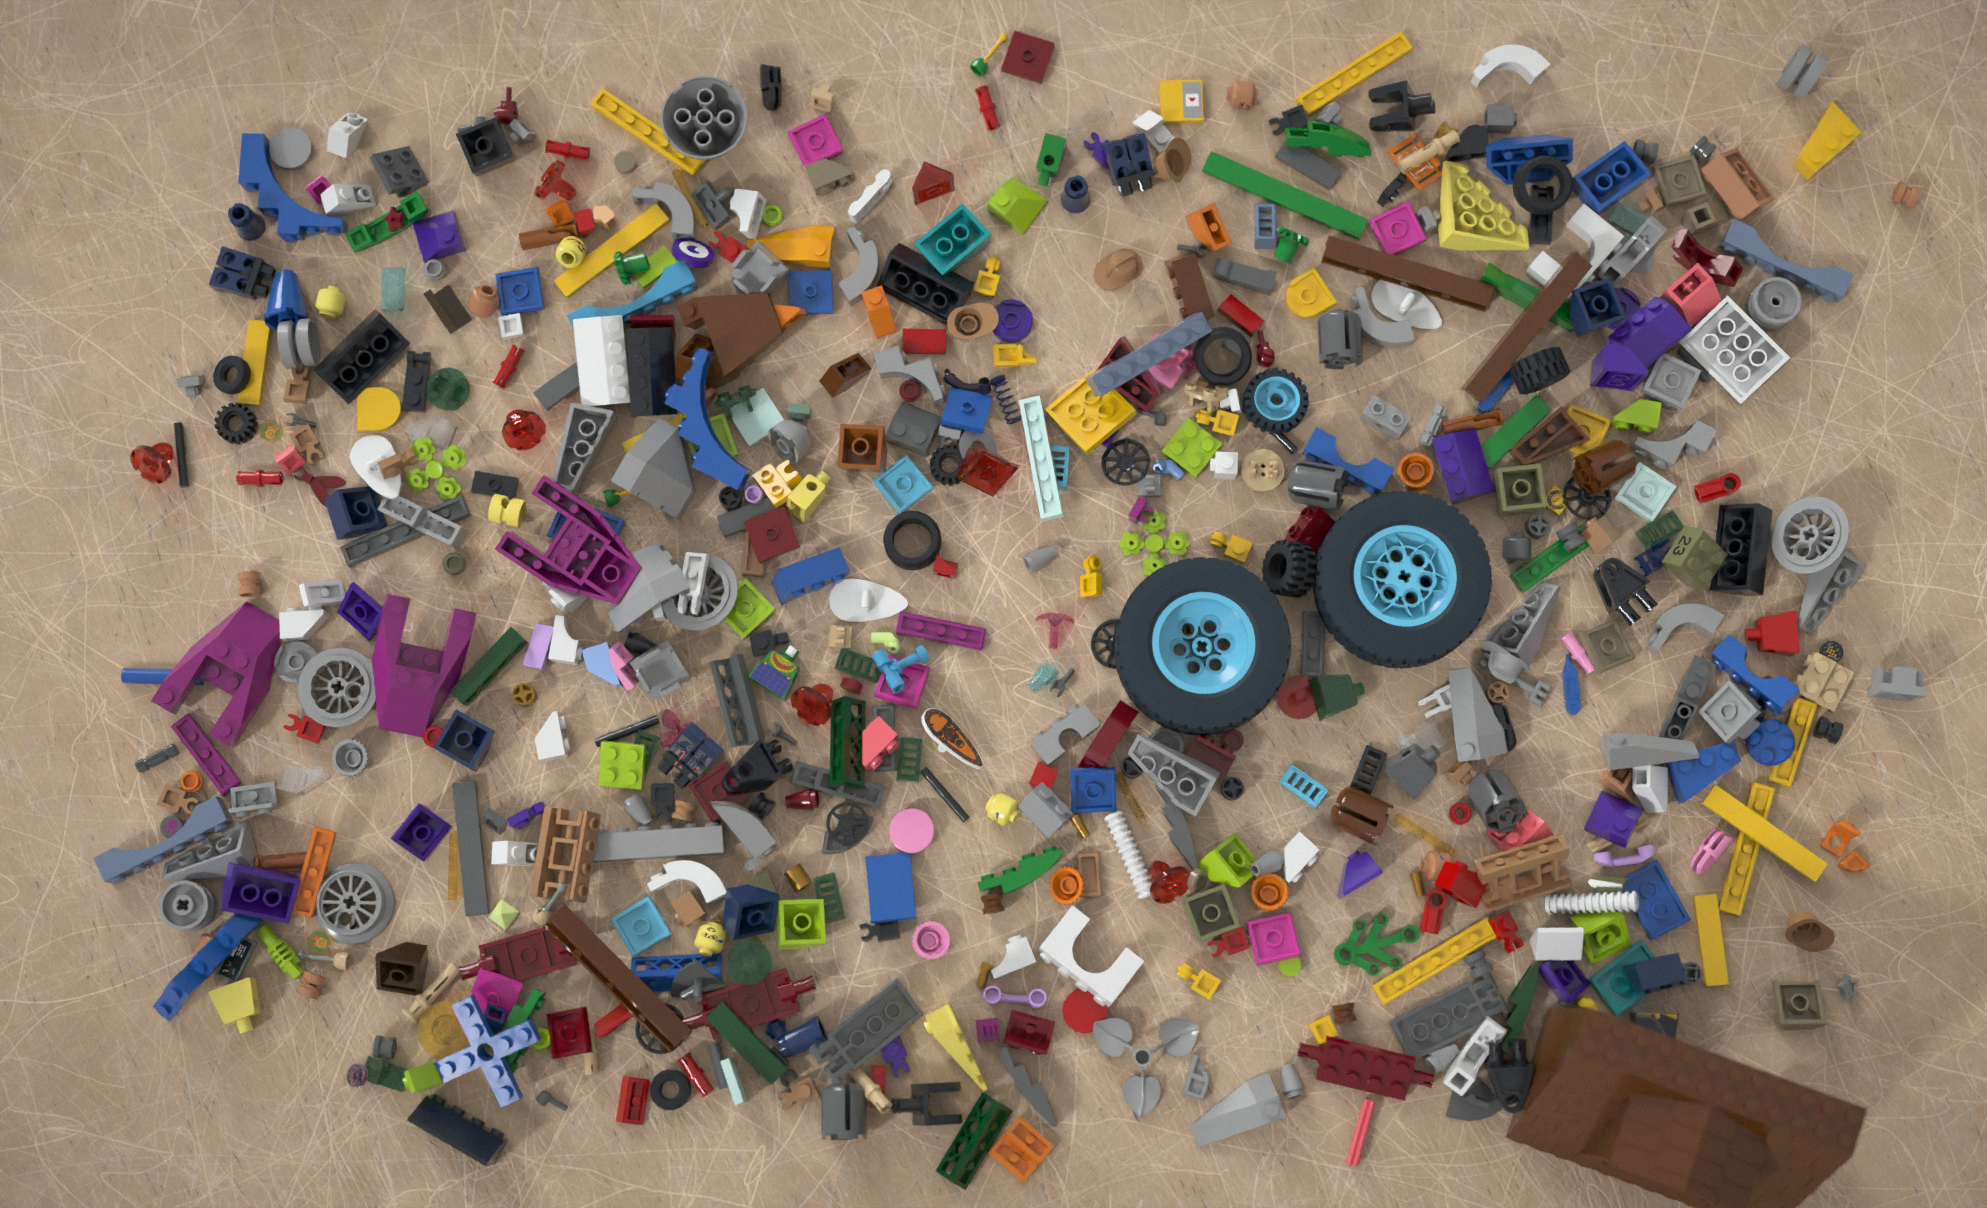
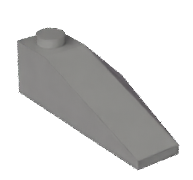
(1636, 750)
(213, 856)

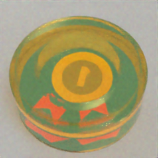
(270, 431)
(318, 942)

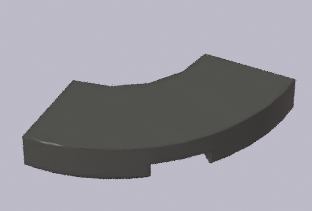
(831, 846)

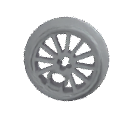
(1785, 525)
(730, 588)
(313, 671)
(378, 920)

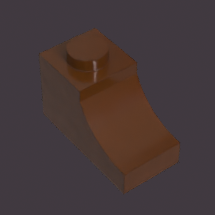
(684, 357)
(844, 374)

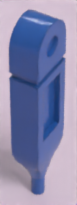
(1495, 394)
(1571, 687)

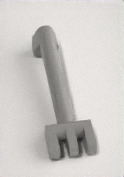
(1533, 690)

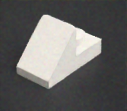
(1154, 130)
(322, 593)

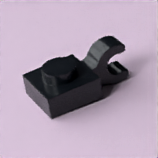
(764, 642)

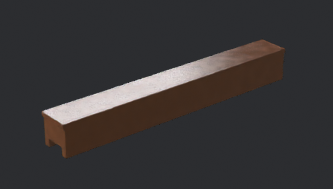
(1407, 273)
(1527, 326)
(617, 978)

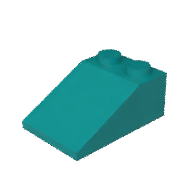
(954, 240)

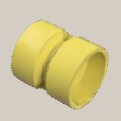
(507, 510)

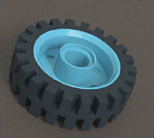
(1277, 385)

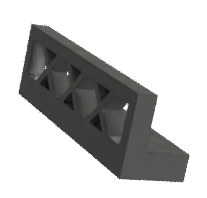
(741, 700)

